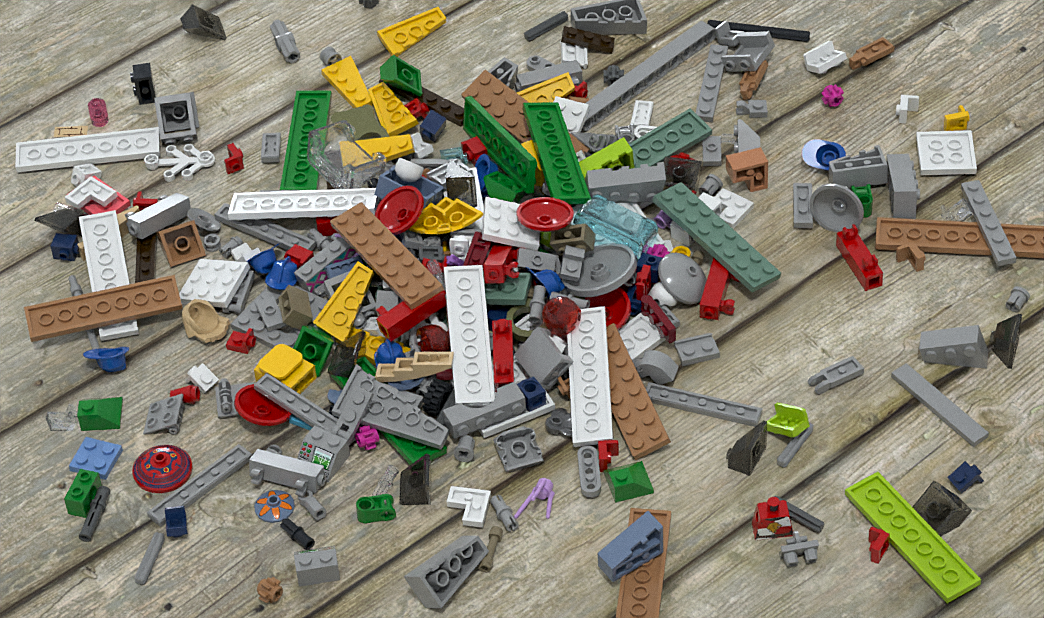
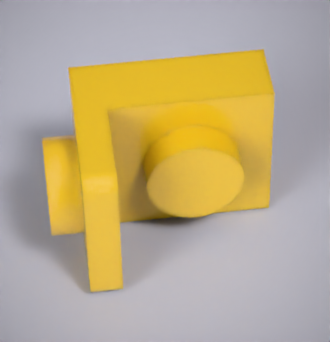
(956, 121)

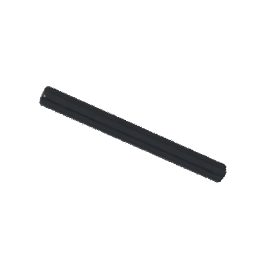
(775, 32)

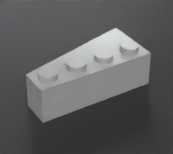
(610, 17)
(627, 183)
(902, 186)
(445, 571)

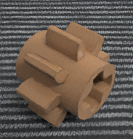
(269, 590)

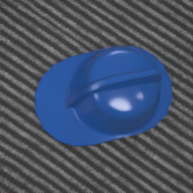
(819, 153)
(484, 167)
(263, 261)
(282, 274)
(548, 279)
(388, 352)
(109, 358)

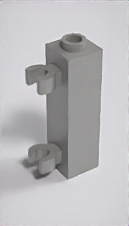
(538, 76)
(158, 215)
(286, 471)

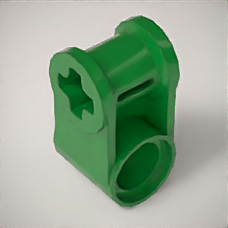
(865, 196)
(373, 508)

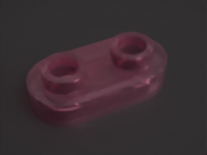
(98, 112)

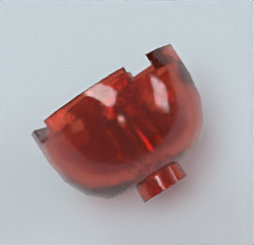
(560, 315)
(433, 339)

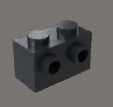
(144, 83)

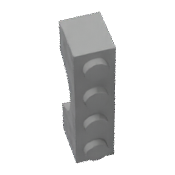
(464, 420)

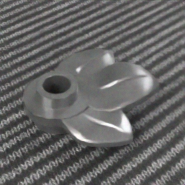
(559, 422)

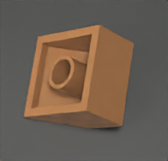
(181, 243)

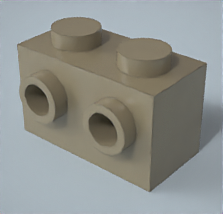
(573, 235)
(295, 307)

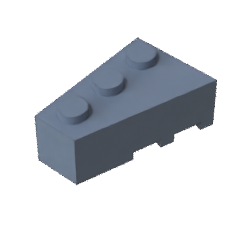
(632, 547)

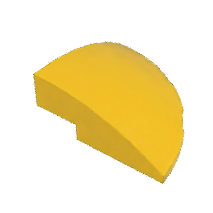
(445, 217)

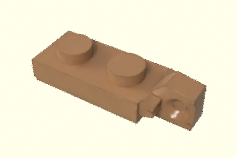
(870, 53)
(751, 80)

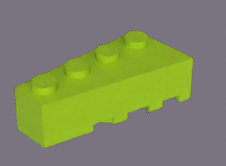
(613, 156)

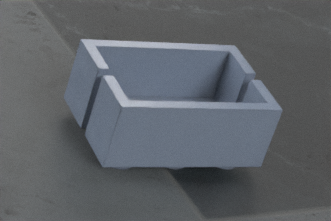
(389, 181)

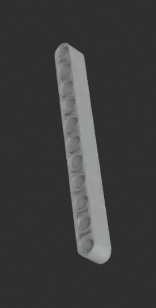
(648, 73)

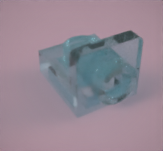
(454, 153)

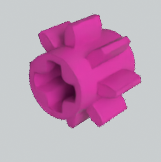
(832, 95)
(658, 250)
(367, 437)

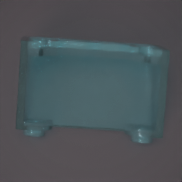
(617, 224)

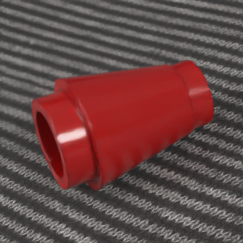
(190, 393)

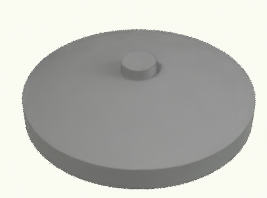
(603, 270)

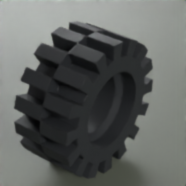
(436, 396)

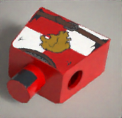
(772, 520)

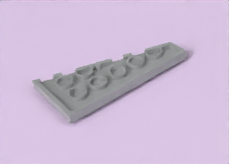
(392, 412)

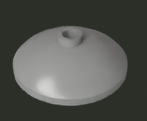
(836, 207)
(682, 277)

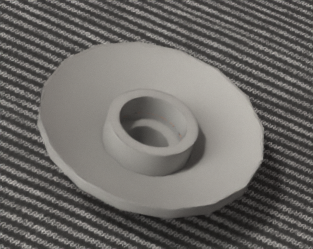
(203, 220)

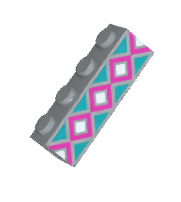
(313, 273)

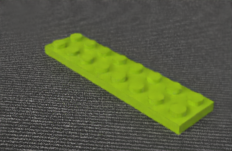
(913, 537)

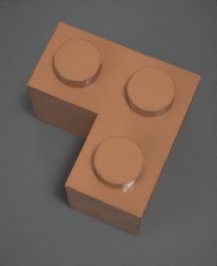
(748, 167)

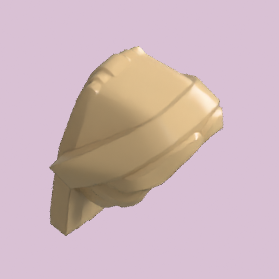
(203, 321)

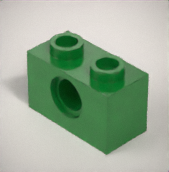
(82, 492)

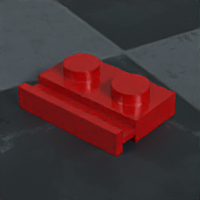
(643, 281)

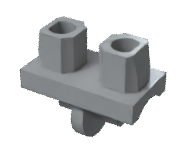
(798, 546)

